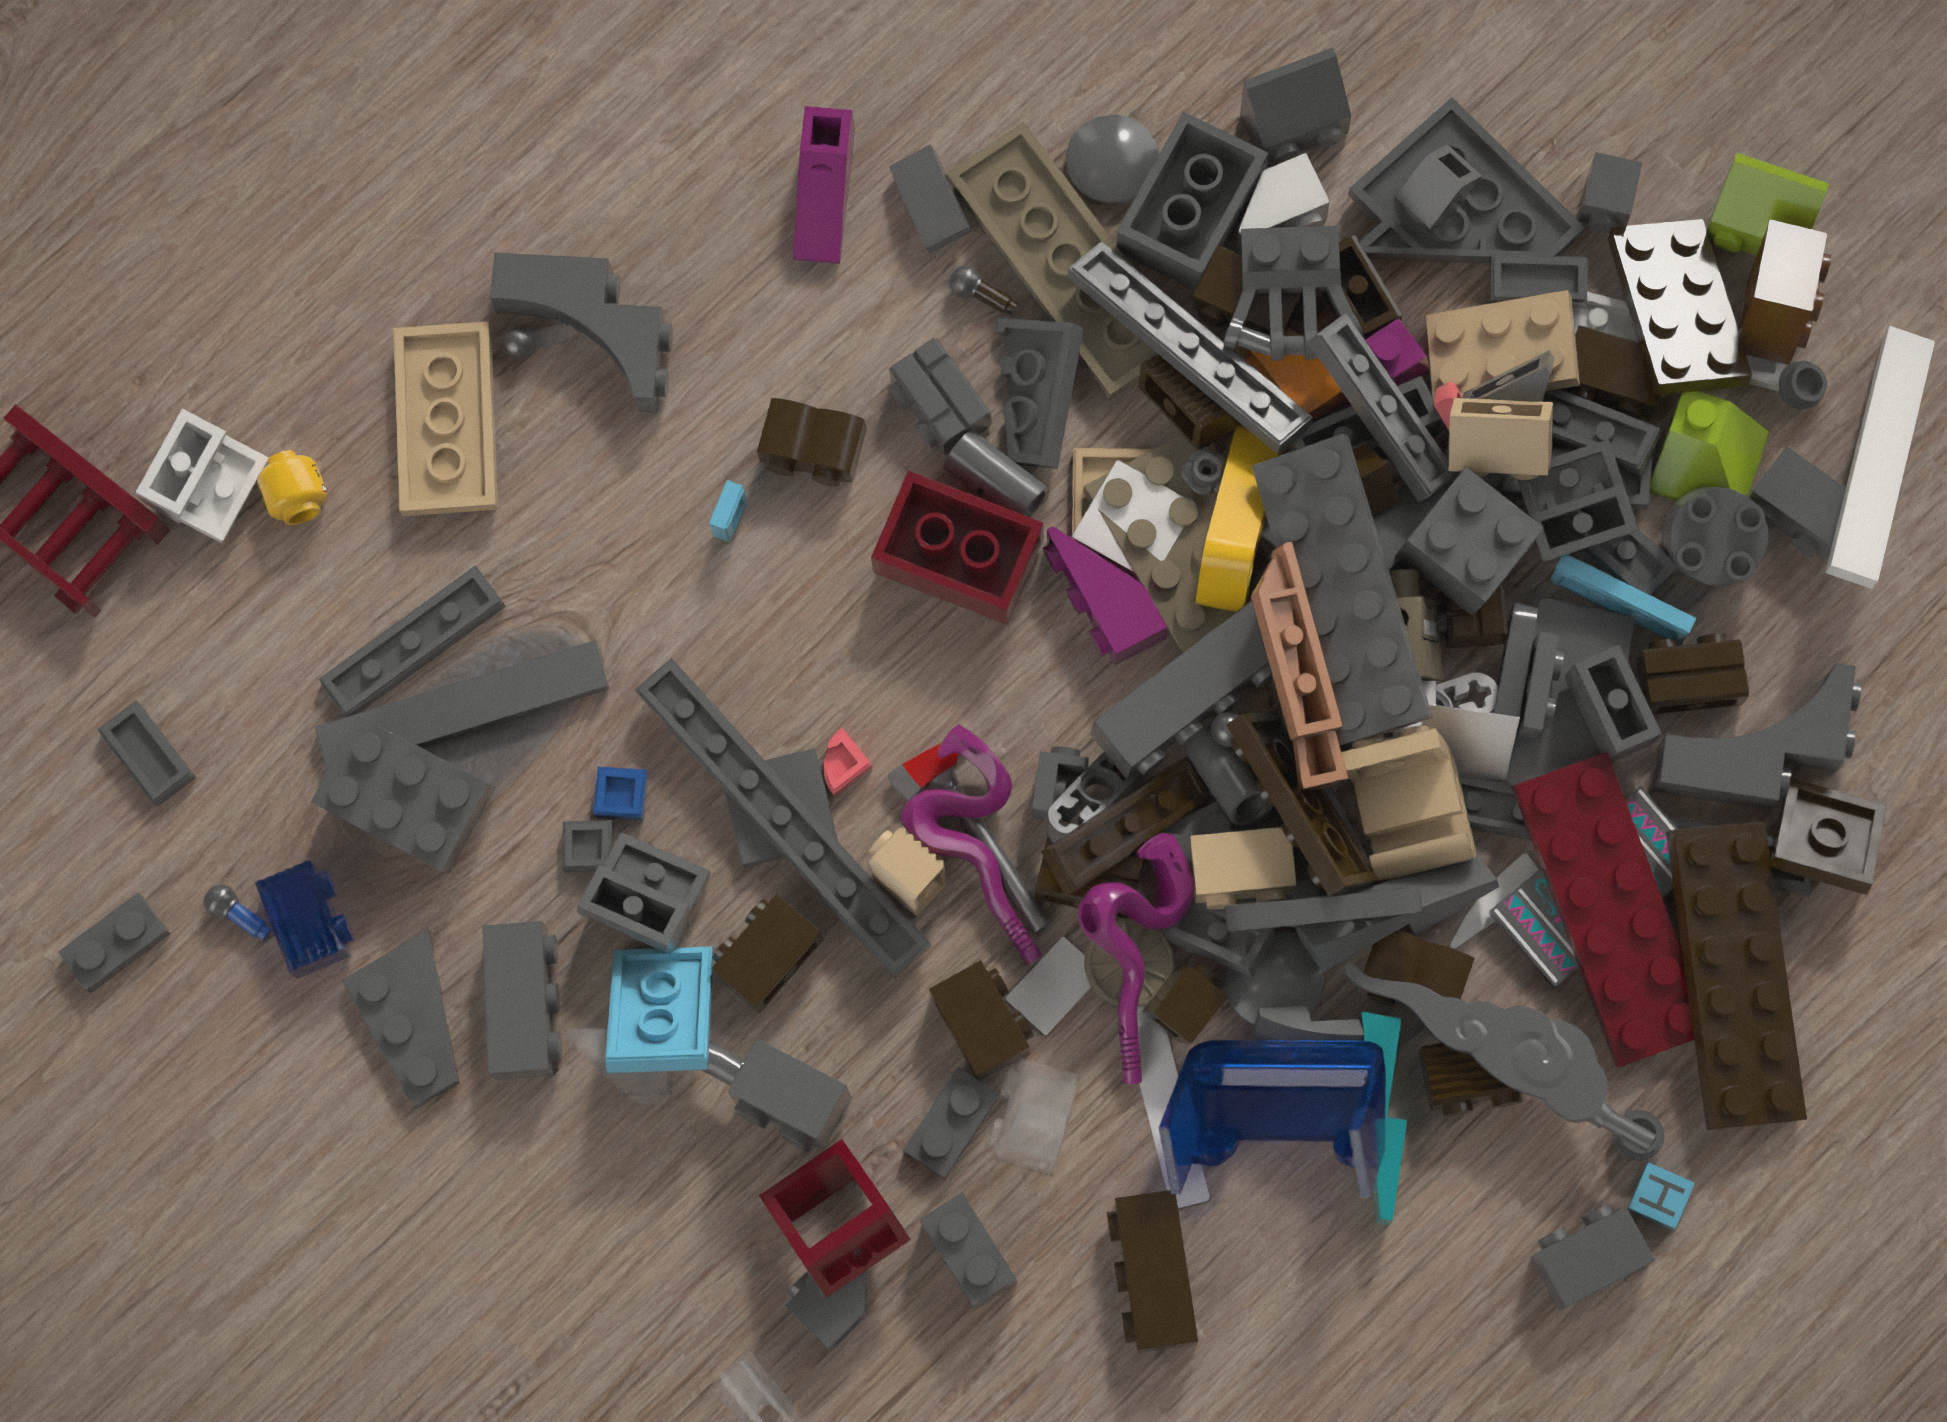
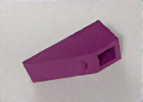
(823, 184)
(1114, 602)

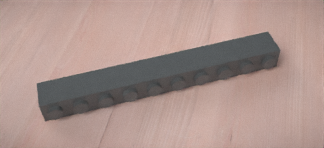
(1225, 663)

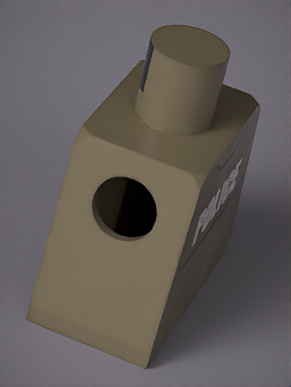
(1422, 623)

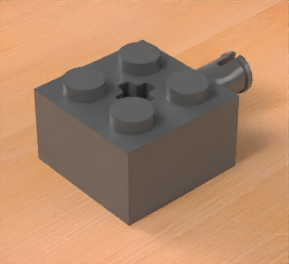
(782, 1092)

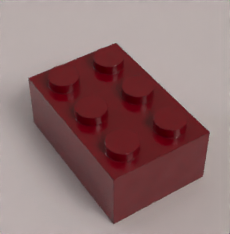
(957, 547)

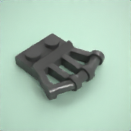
(1285, 263)

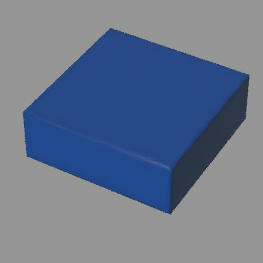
(620, 793)

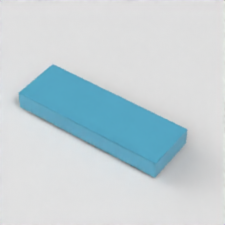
(1622, 598)

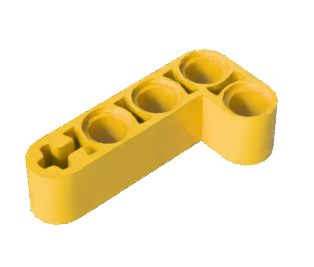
(1234, 527)

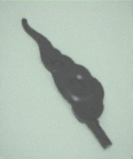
(1520, 1050)

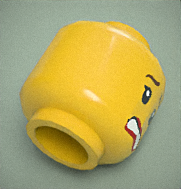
(292, 488)

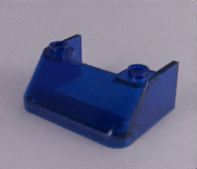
(1277, 1094)

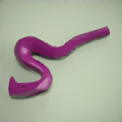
(924, 809)
(1097, 919)

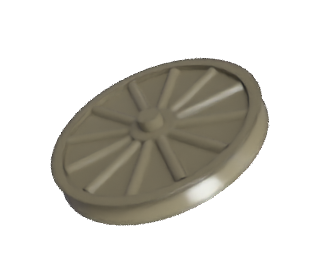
(1106, 974)

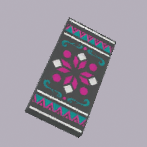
(1532, 917)

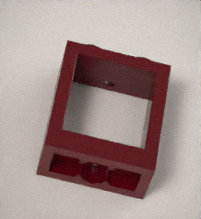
(832, 1258)

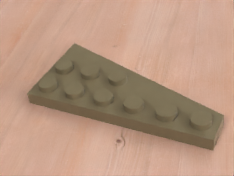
(1174, 580)

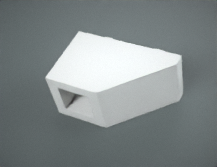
(1287, 198)

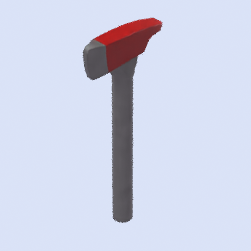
(939, 772)

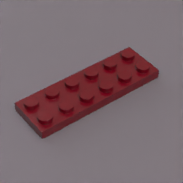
(1609, 907)

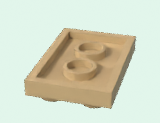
(1495, 337)

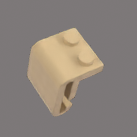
(1410, 802)

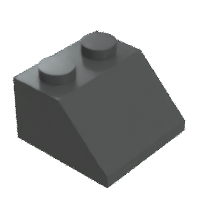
(1296, 107)

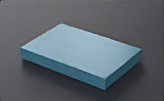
(660, 1010)

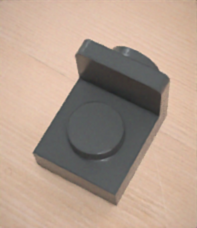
(1048, 785)

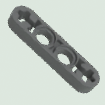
(1323, 908)

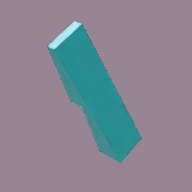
(1385, 1032)

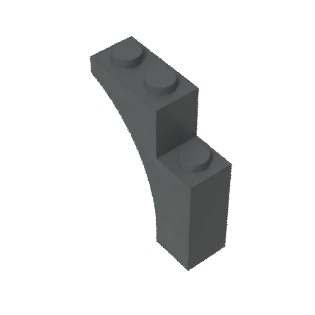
(587, 295)
(1750, 766)

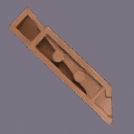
(1299, 671)

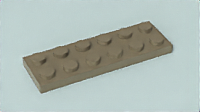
(1041, 233)

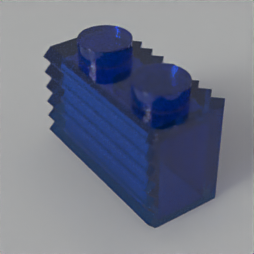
(305, 918)

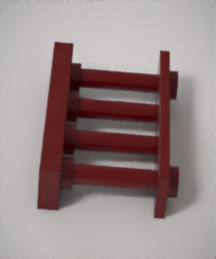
(98, 495)

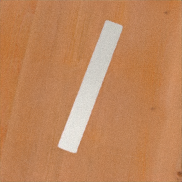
(1157, 1084)

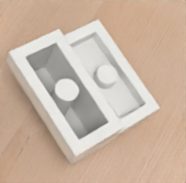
(201, 476)

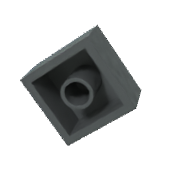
(1469, 541)

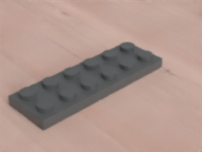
(1323, 510)

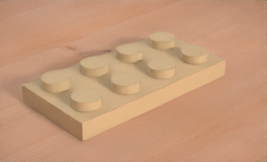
(445, 419)

